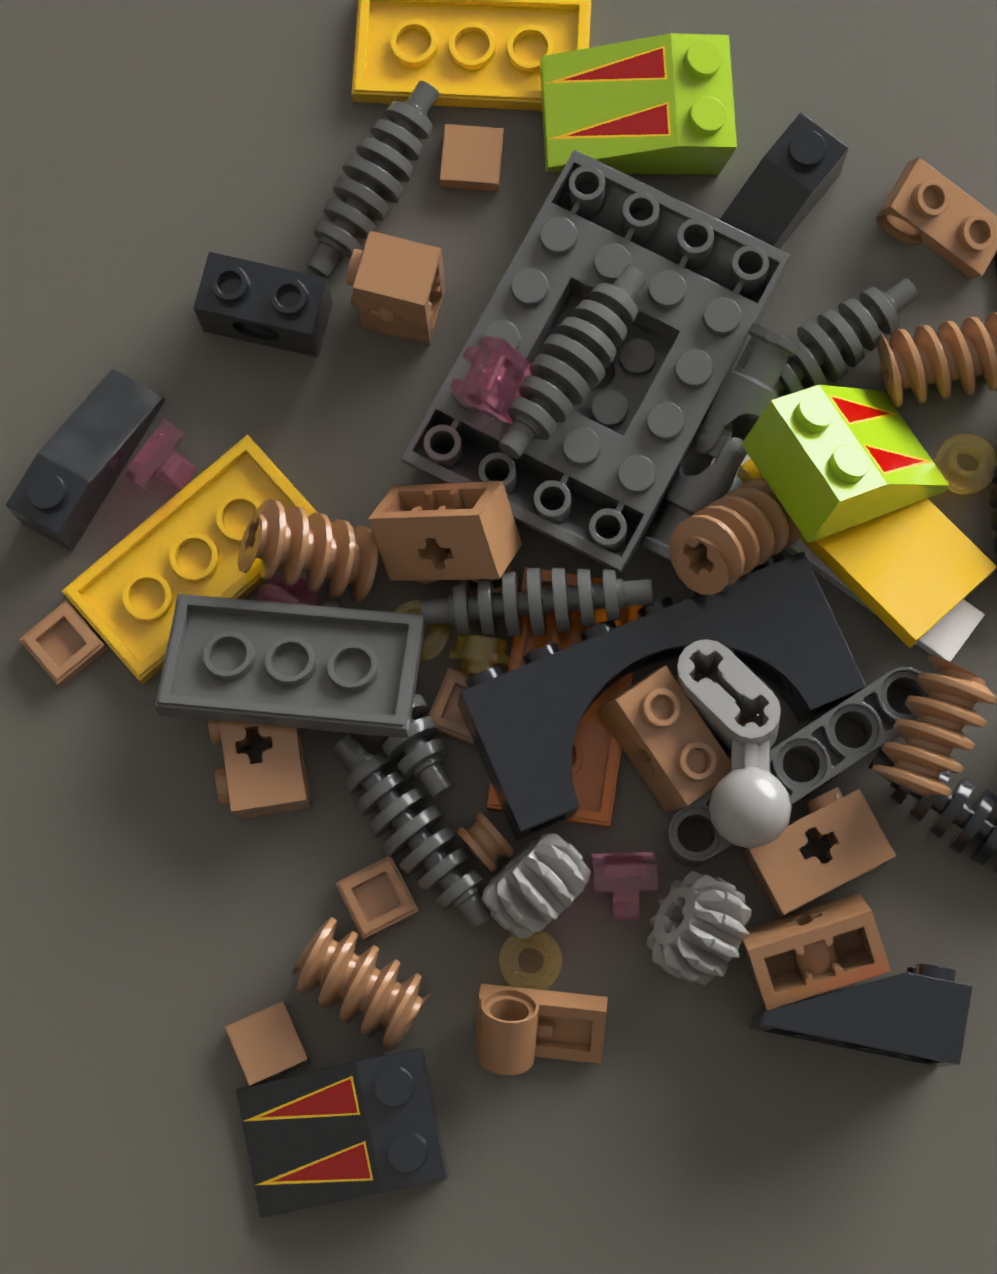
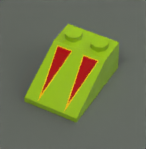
(642, 105)
(840, 458)

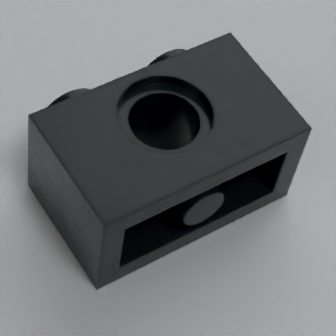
(263, 304)

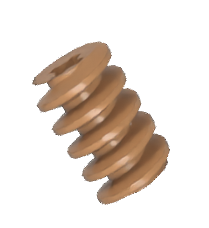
(939, 358)
(731, 537)
(310, 546)
(936, 729)
(360, 985)

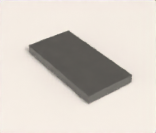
(291, 665)

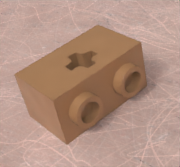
(397, 286)
(445, 531)
(666, 740)
(265, 787)
(854, 843)
(815, 951)

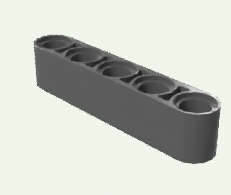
(821, 746)

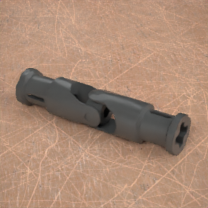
(741, 400)

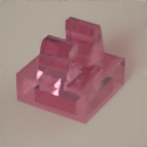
(493, 377)
(161, 459)
(624, 877)

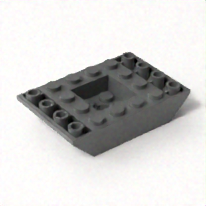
(618, 452)

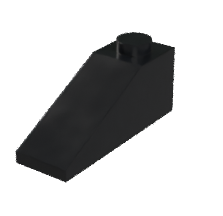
(787, 182)
(84, 459)

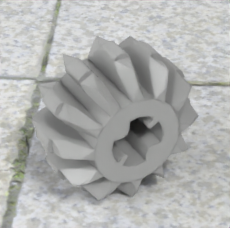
(536, 885)
(699, 928)

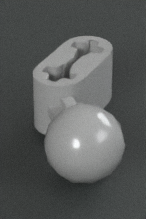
(749, 802)

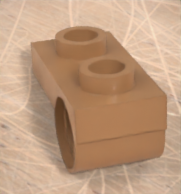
(938, 213)
(533, 1023)

